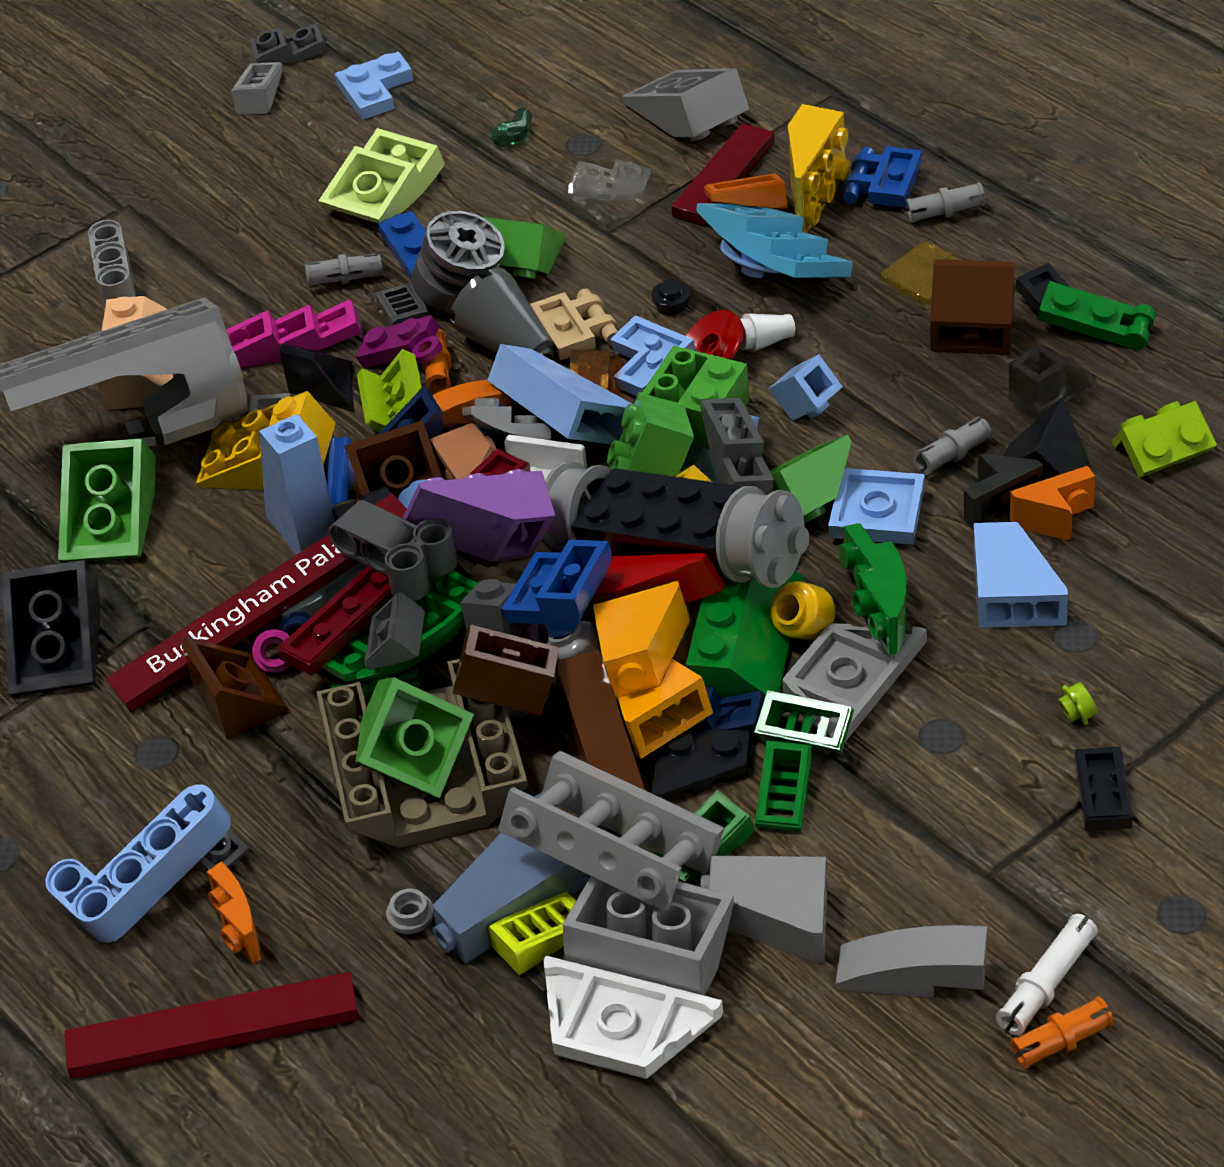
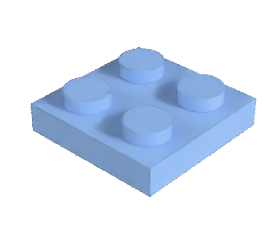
(881, 502)

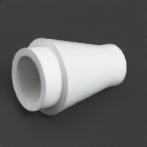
(765, 329)

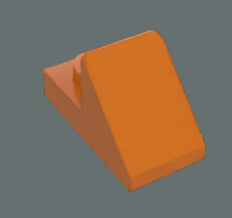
(1049, 504)

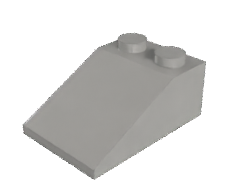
(690, 101)

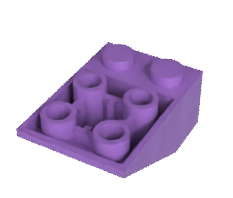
(488, 514)

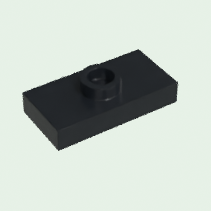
(1103, 788)

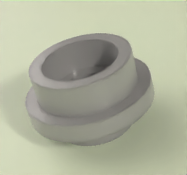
(412, 903)

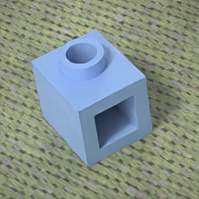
(806, 388)

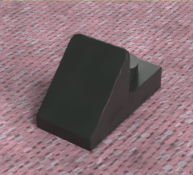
(996, 478)

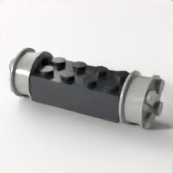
(664, 514)

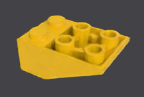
(816, 159)
(235, 447)

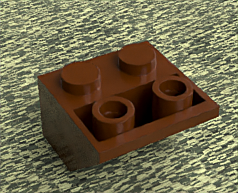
(972, 306)
(505, 670)

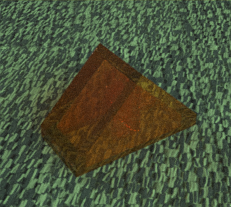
(596, 366)

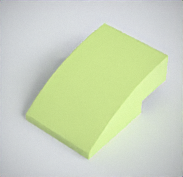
(383, 177)

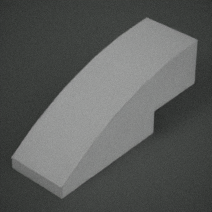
(914, 960)

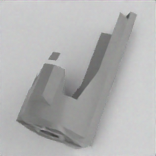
(176, 341)

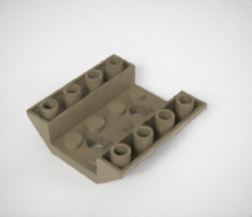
(397, 812)

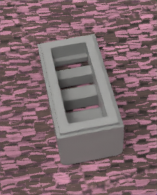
(257, 88)

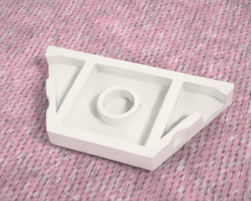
(621, 1018)

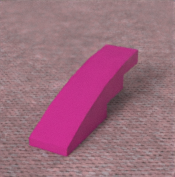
(260, 337)

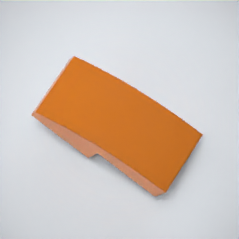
(463, 395)
(237, 921)

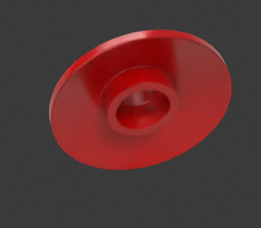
(718, 334)

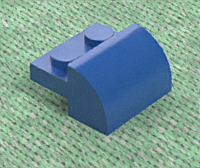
(559, 586)

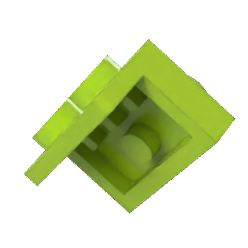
(387, 394)
(1165, 439)

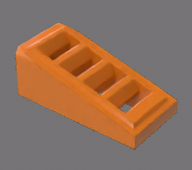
(754, 191)

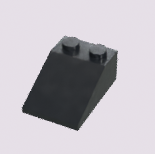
(51, 627)

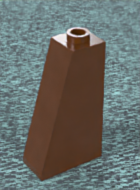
(594, 716)

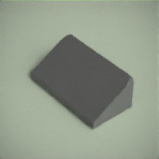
(395, 633)

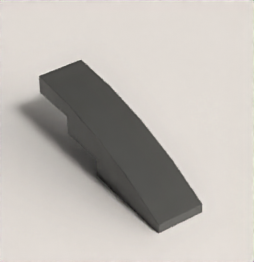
(735, 444)

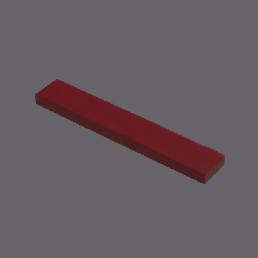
(210, 1025)

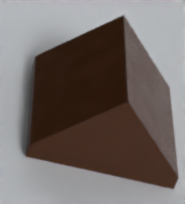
(391, 460)
(231, 686)

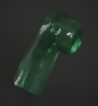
(514, 130)

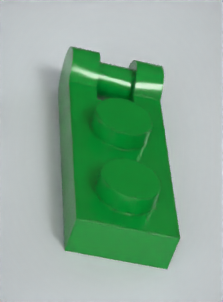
(1097, 316)

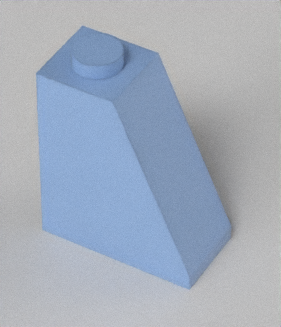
(1015, 580)

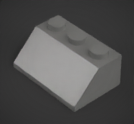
(643, 942)

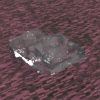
(621, 183)

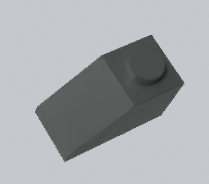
(484, 606)

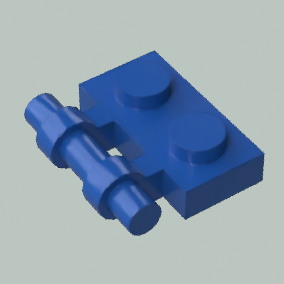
(892, 180)

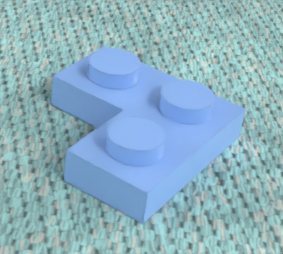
(368, 83)
(647, 347)

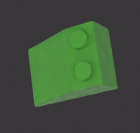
(105, 499)

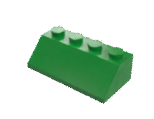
(737, 642)

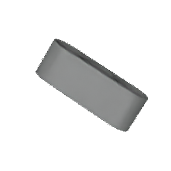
(111, 260)

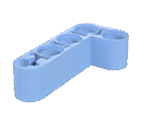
(144, 869)

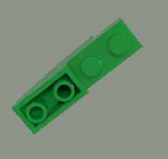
(880, 585)

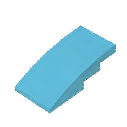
(774, 240)

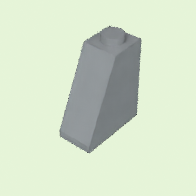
(775, 900)

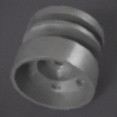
(452, 254)

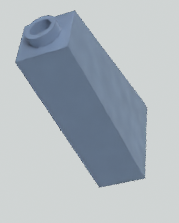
(495, 885)

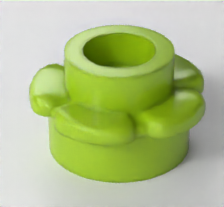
(1077, 703)

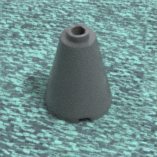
(498, 313)

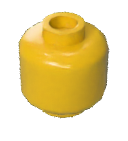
(802, 610)

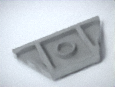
(849, 670)

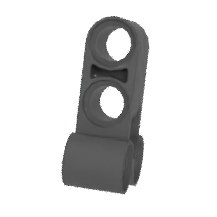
(396, 546)

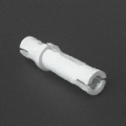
(1037, 987)

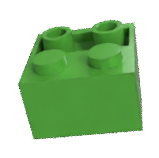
(692, 376)
(653, 437)

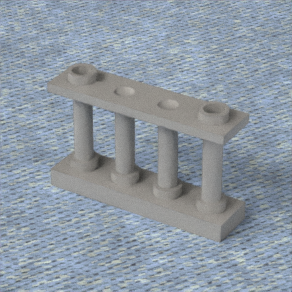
(621, 808)

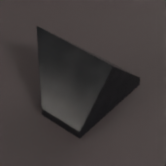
(320, 374)
(1052, 442)

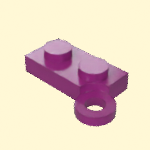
(413, 335)

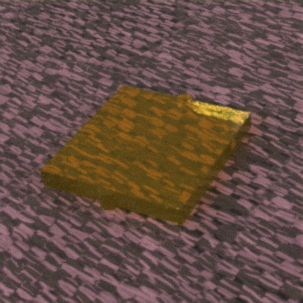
(914, 271)

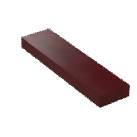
(730, 163)

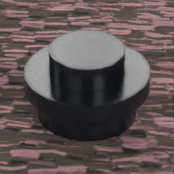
(671, 296)

